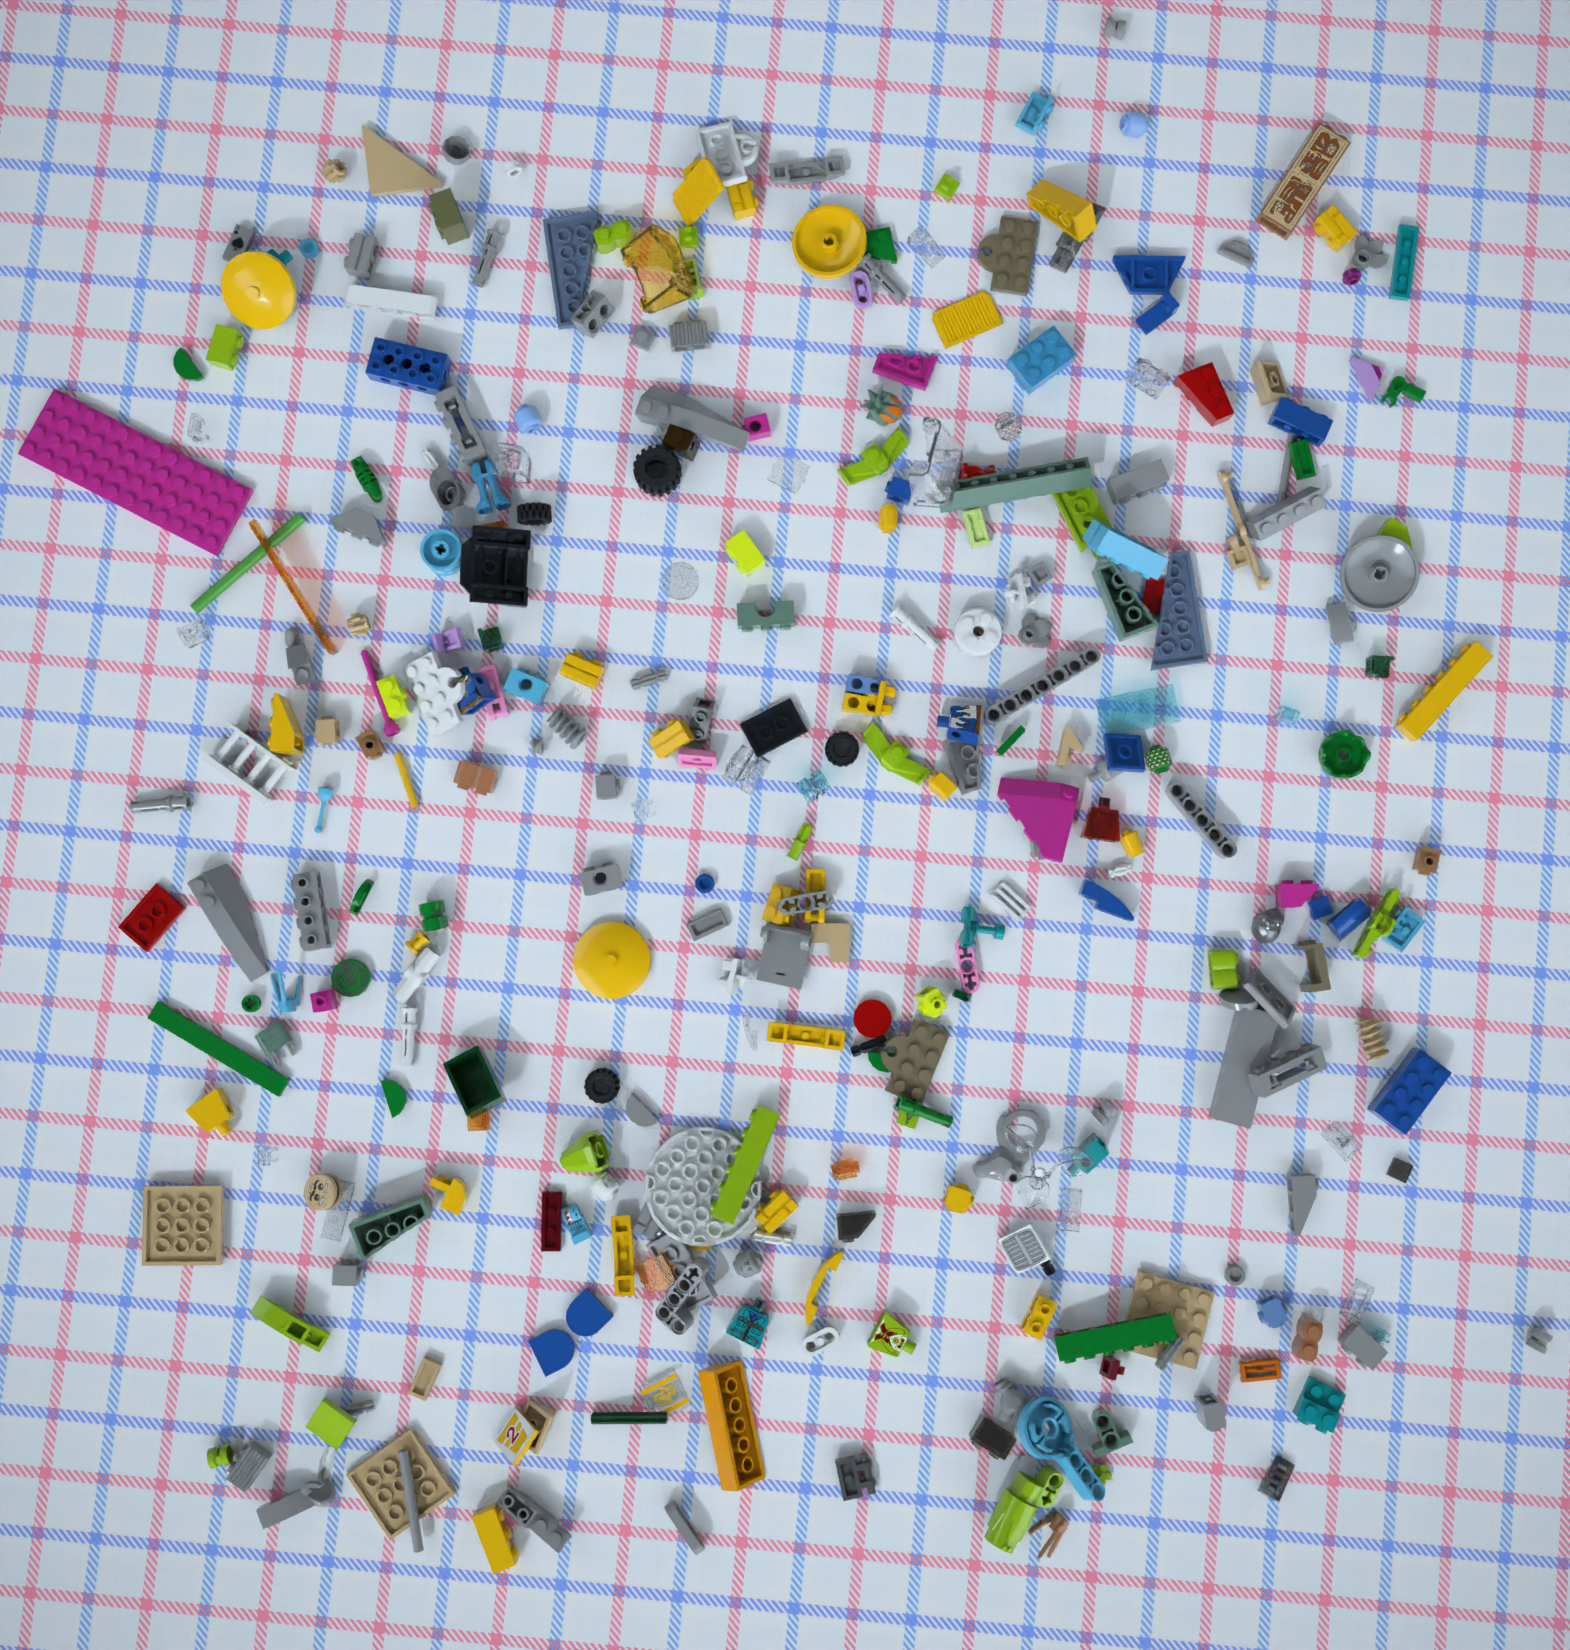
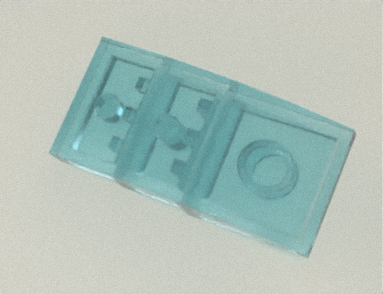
(1138, 710)

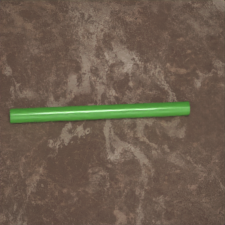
(246, 564)

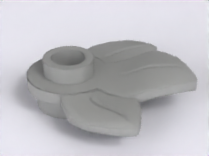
(1369, 252)
(1036, 628)

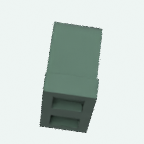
(1103, 1430)

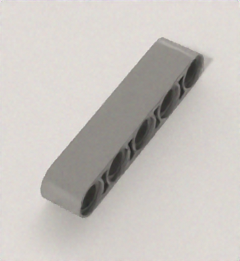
(1210, 823)

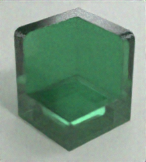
(491, 639)
(1378, 666)

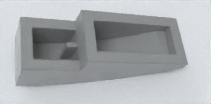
(283, 1508)

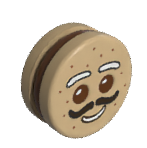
(323, 1191)

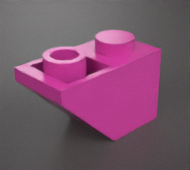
(1294, 895)

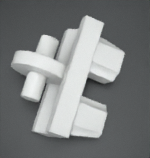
(1017, 593)
(736, 976)

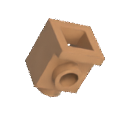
(378, 748)
(1420, 858)

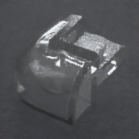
(512, 462)

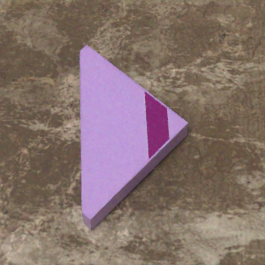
(1367, 375)

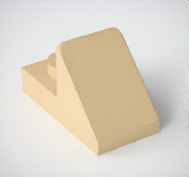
(1067, 743)

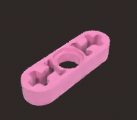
(974, 969)

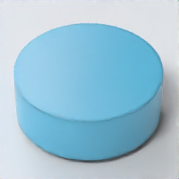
(309, 248)

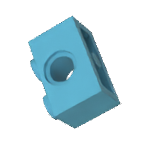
(534, 694)

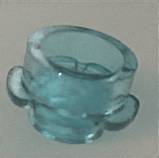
(1381, 1336)

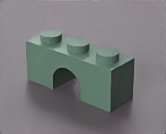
(781, 618)

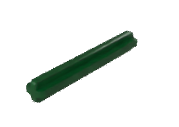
(629, 1418)

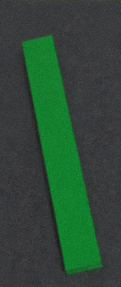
(218, 1048)

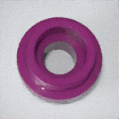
(1351, 276)

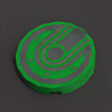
(351, 977)

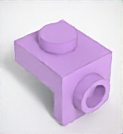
(448, 640)

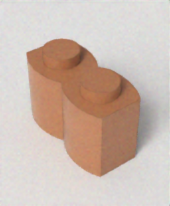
(475, 777)
(1308, 1335)

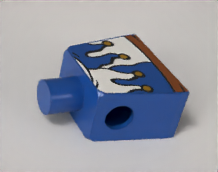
(962, 723)

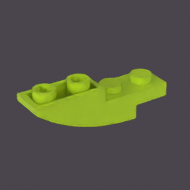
(289, 1324)

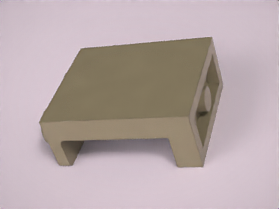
(1316, 966)

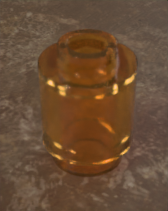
(845, 1169)

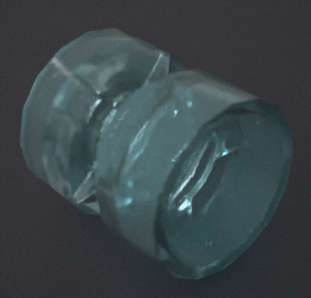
(813, 786)

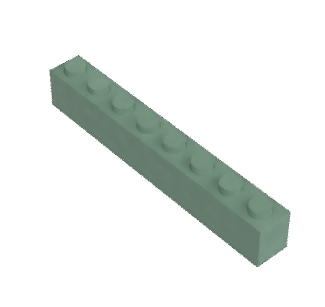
(1021, 484)

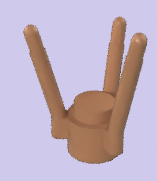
(1058, 1525)

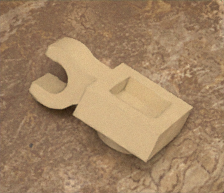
(1237, 555)

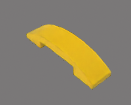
(806, 1036)
(623, 1255)
(832, 1263)

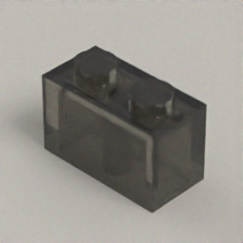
(992, 1437)

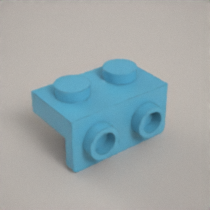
(1034, 112)
(1404, 930)

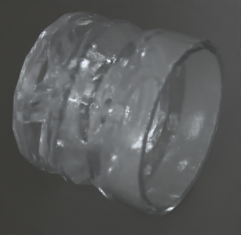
(745, 769)

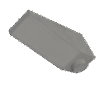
(1300, 1199)

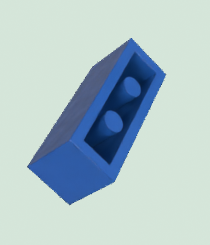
(1300, 421)

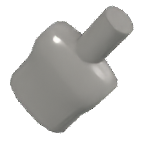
(1103, 773)

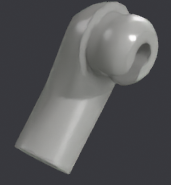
(290, 636)

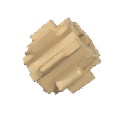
(334, 170)
(359, 624)

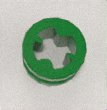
(248, 998)

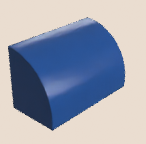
(1348, 918)

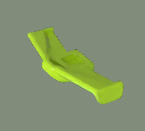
(875, 459)
(894, 756)

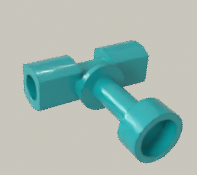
(972, 928)

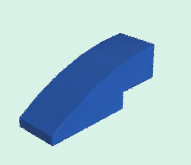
(1105, 901)

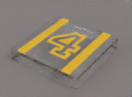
(665, 1394)

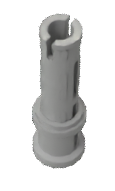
(489, 250)
(876, 272)
(169, 803)

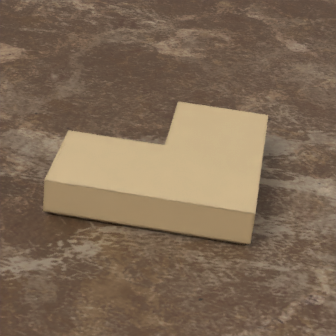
(837, 935)

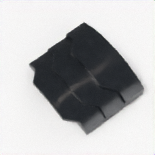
(496, 566)

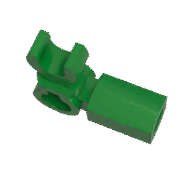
(1397, 385)

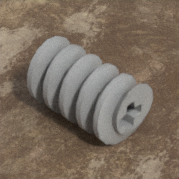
(567, 728)

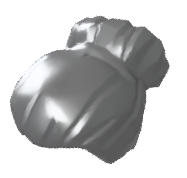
(1267, 925)

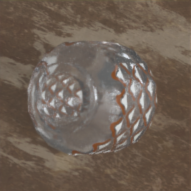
(1008, 426)

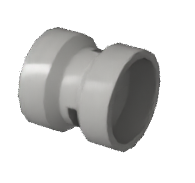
(1110, 27)
(1104, 1112)
(1542, 1337)

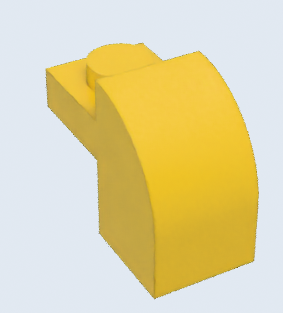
(455, 1191)

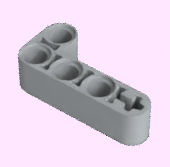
(676, 1312)

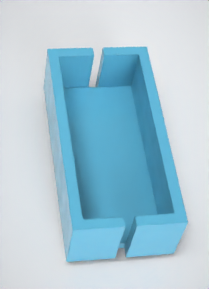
(1124, 550)

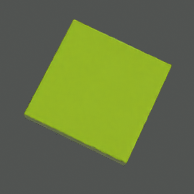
(331, 1423)

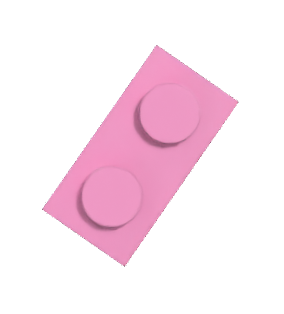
(697, 758)

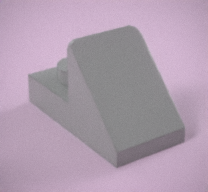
(300, 663)

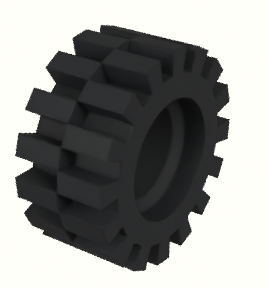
(534, 514)
(850, 741)
(590, 1085)

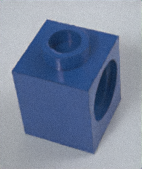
(898, 490)

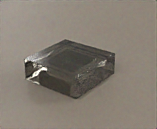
(1399, 1170)

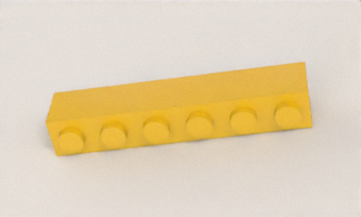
(1443, 691)

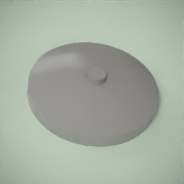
(1379, 573)

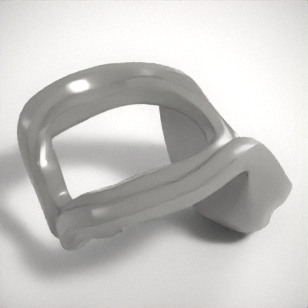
(322, 1491)

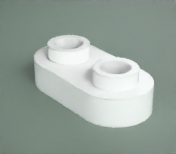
(820, 1341)

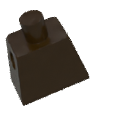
(680, 442)

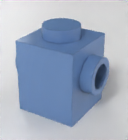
(1272, 1311)

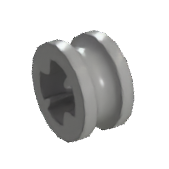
(537, 746)

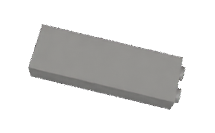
(1246, 1048)

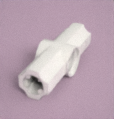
(416, 975)

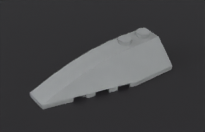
(665, 407)
(230, 916)

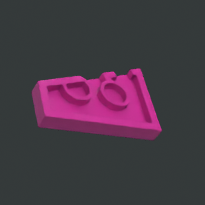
(909, 370)

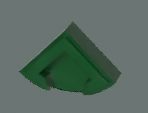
(961, 995)

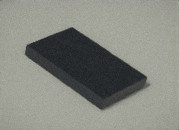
(773, 727)

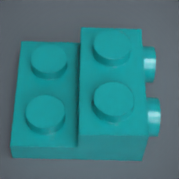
(1319, 1405)

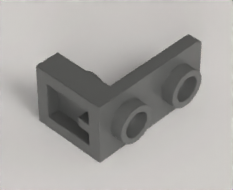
(701, 719)

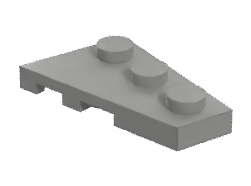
(965, 764)

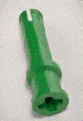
(915, 1109)

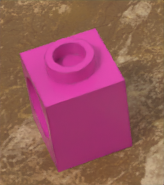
(760, 420)
(323, 1001)

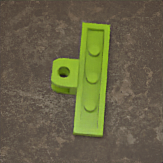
(1378, 925)

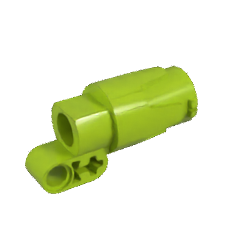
(1019, 1505)

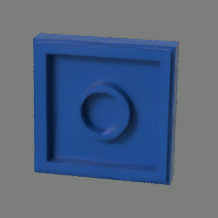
(1124, 752)

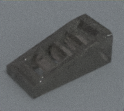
(1266, 1482)

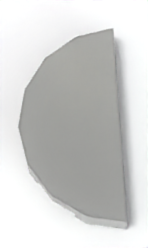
(1237, 252)
(638, 1112)

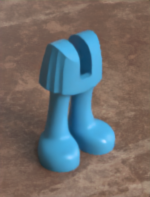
(485, 506)

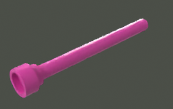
(391, 727)

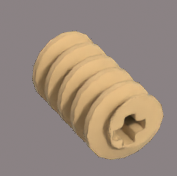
(1372, 1038)

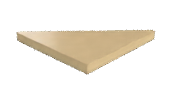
(391, 170)

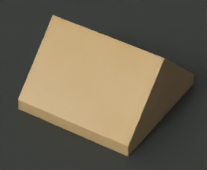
(1268, 382)
(541, 1418)

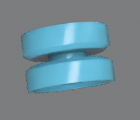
(434, 545)

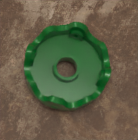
(1356, 753)

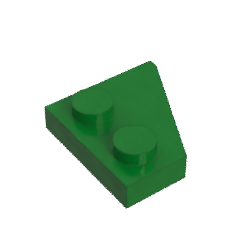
(881, 245)

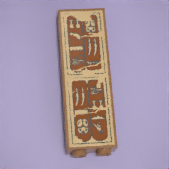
(1303, 181)

